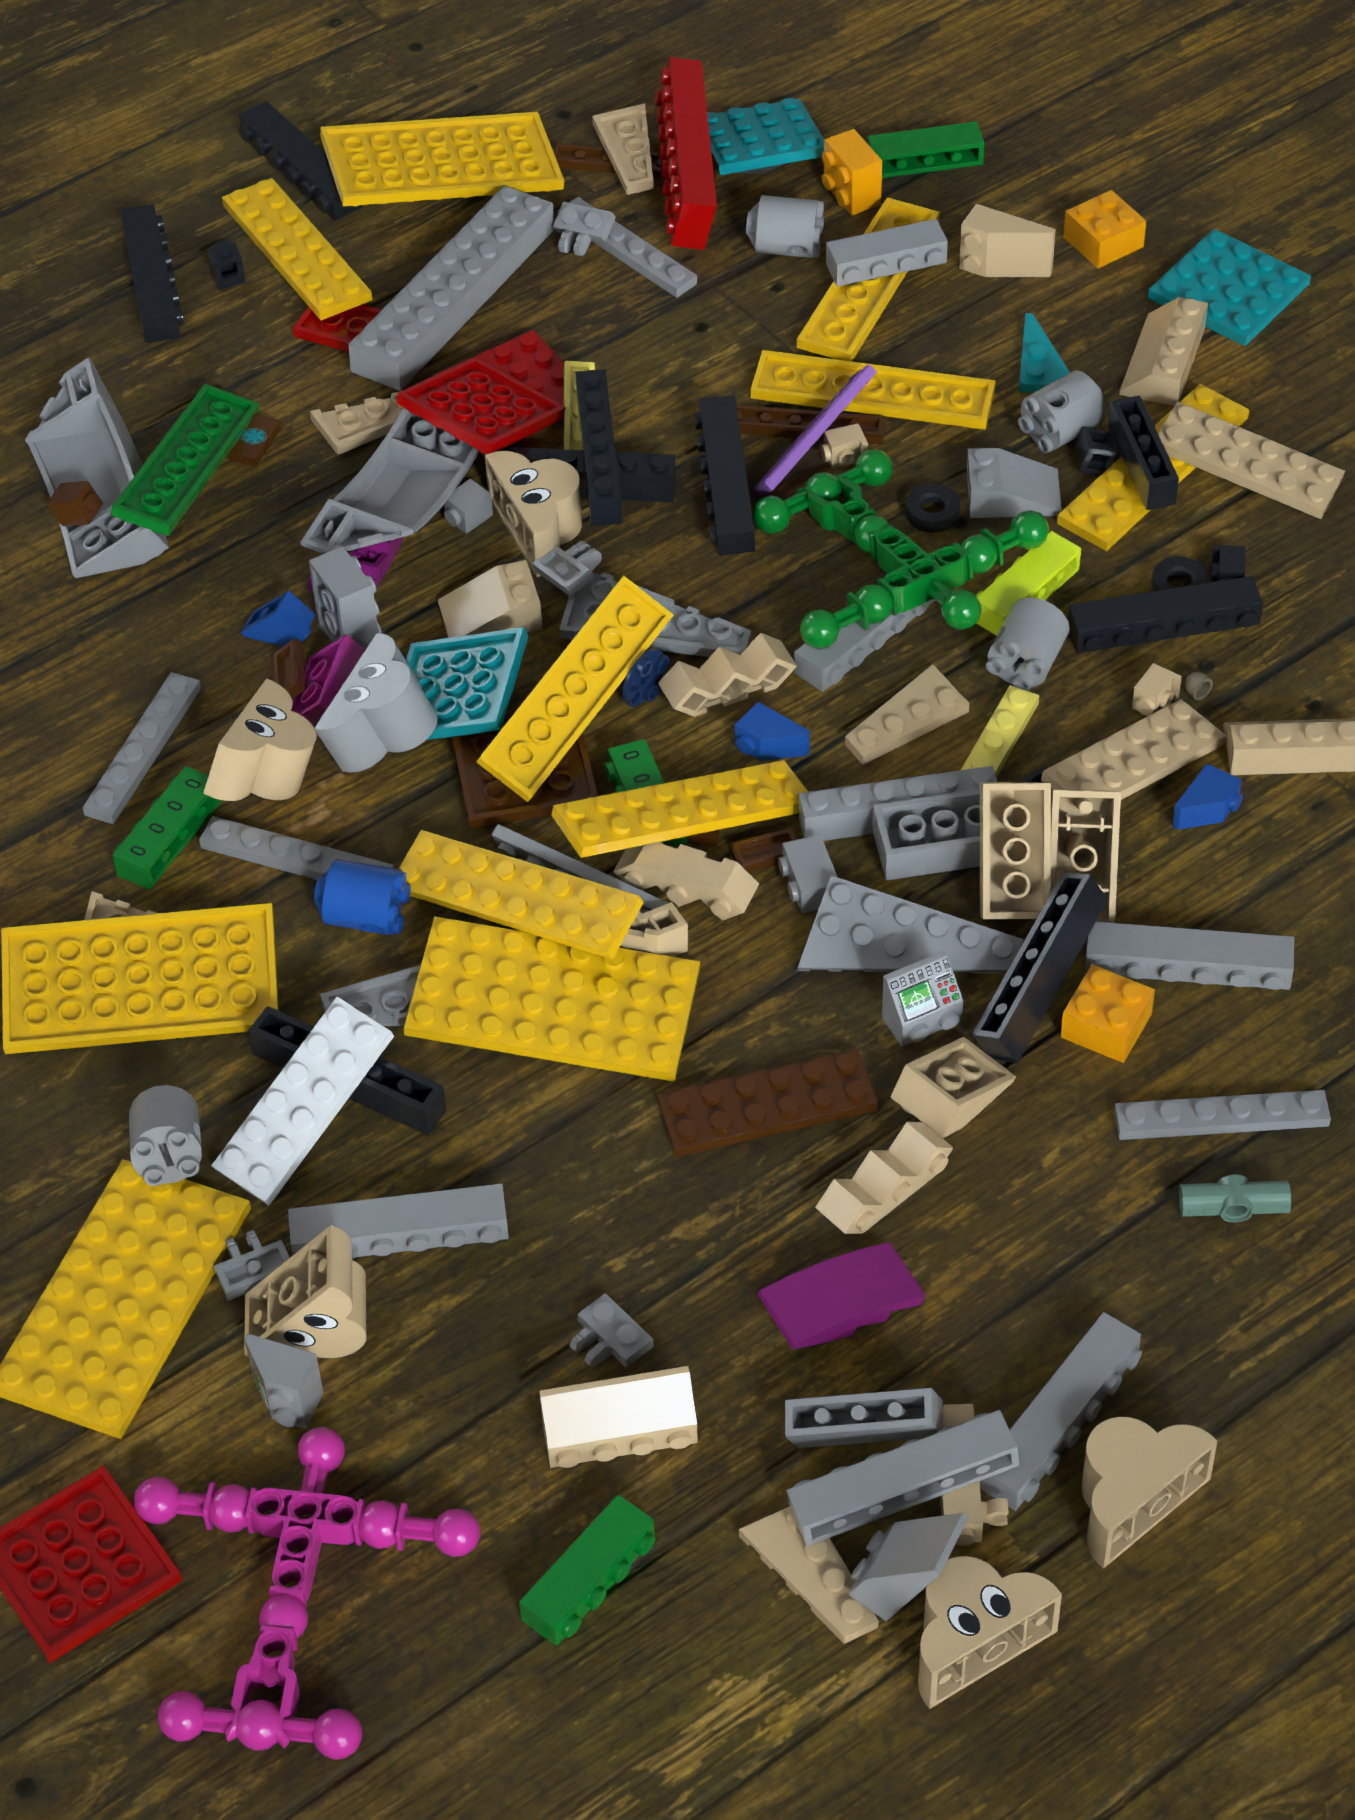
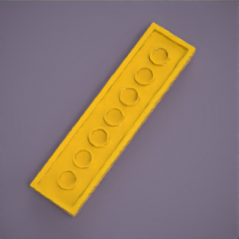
(297, 249)
(852, 310)
(888, 393)
(1112, 502)
(574, 689)
(679, 808)
(520, 894)

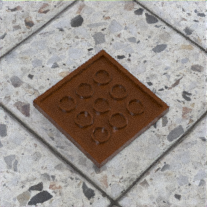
(493, 802)

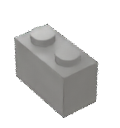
(808, 871)

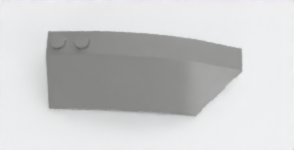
(88, 441)
(395, 489)

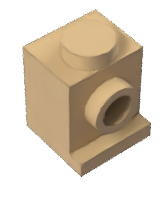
(843, 445)
(1156, 690)

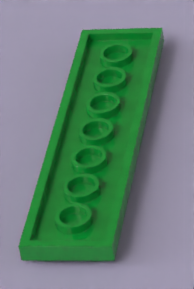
(185, 460)

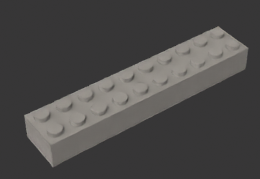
(451, 288)

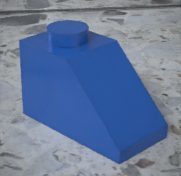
(280, 621)
(770, 735)
(1208, 799)

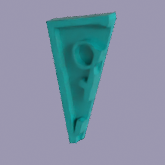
(1039, 358)

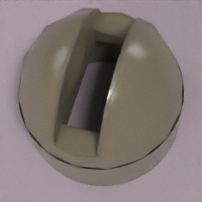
(1198, 685)

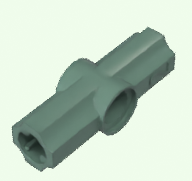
(1234, 1198)

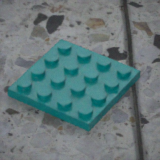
(763, 136)
(1237, 282)
(469, 679)

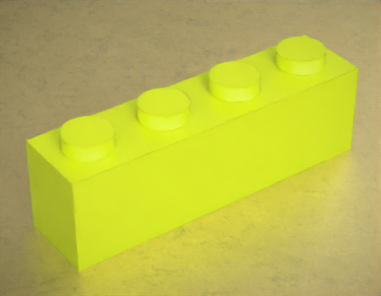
(1033, 575)

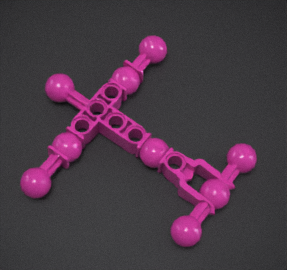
(284, 1615)

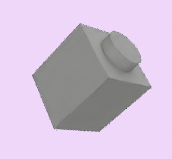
(468, 506)

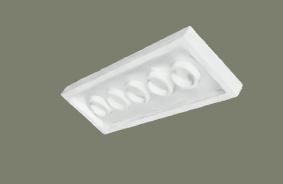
(302, 1101)

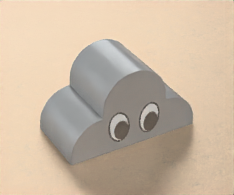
(376, 710)

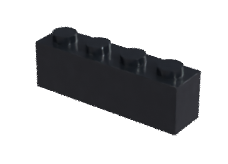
(1143, 452)

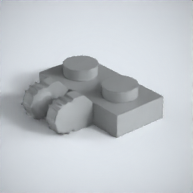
(583, 222)
(569, 569)
(247, 1270)
(614, 1330)

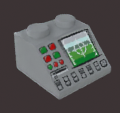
(921, 999)
(286, 1380)

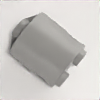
(786, 226)
(1061, 410)
(1028, 643)
(165, 1135)

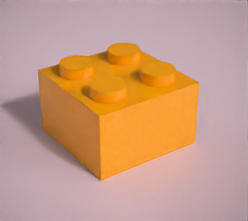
(852, 172)
(1104, 229)
(1107, 1013)

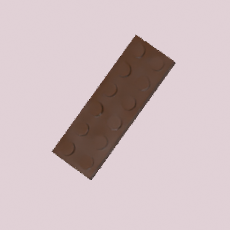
(767, 1102)

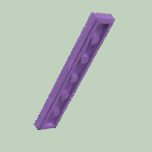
(813, 431)

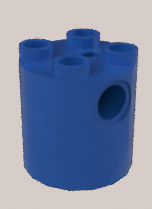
(362, 897)

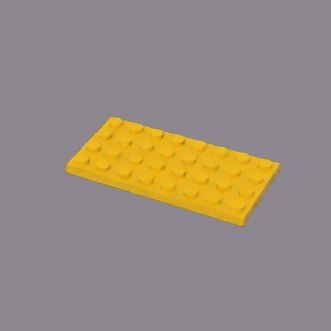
(440, 158)
(137, 978)
(552, 999)
(120, 1300)

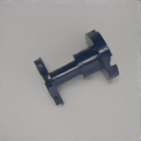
(644, 677)

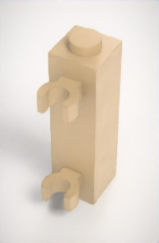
(968, 1498)

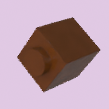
(75, 503)

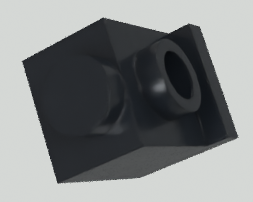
(224, 258)
(1095, 450)
(1227, 562)

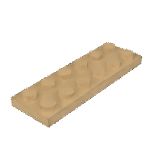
(1250, 460)
(1139, 752)

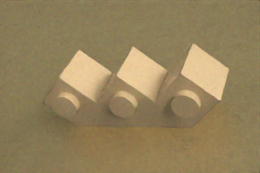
(728, 676)
(688, 876)
(658, 932)
(885, 1179)

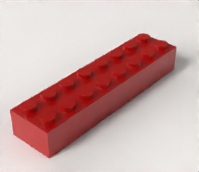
(685, 153)

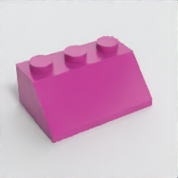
(324, 677)

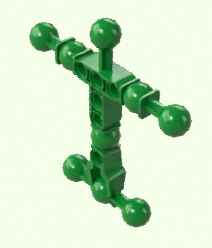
(911, 572)

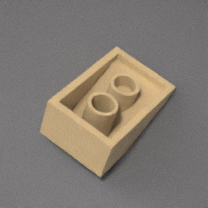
(1005, 245)
(493, 602)
(950, 1086)

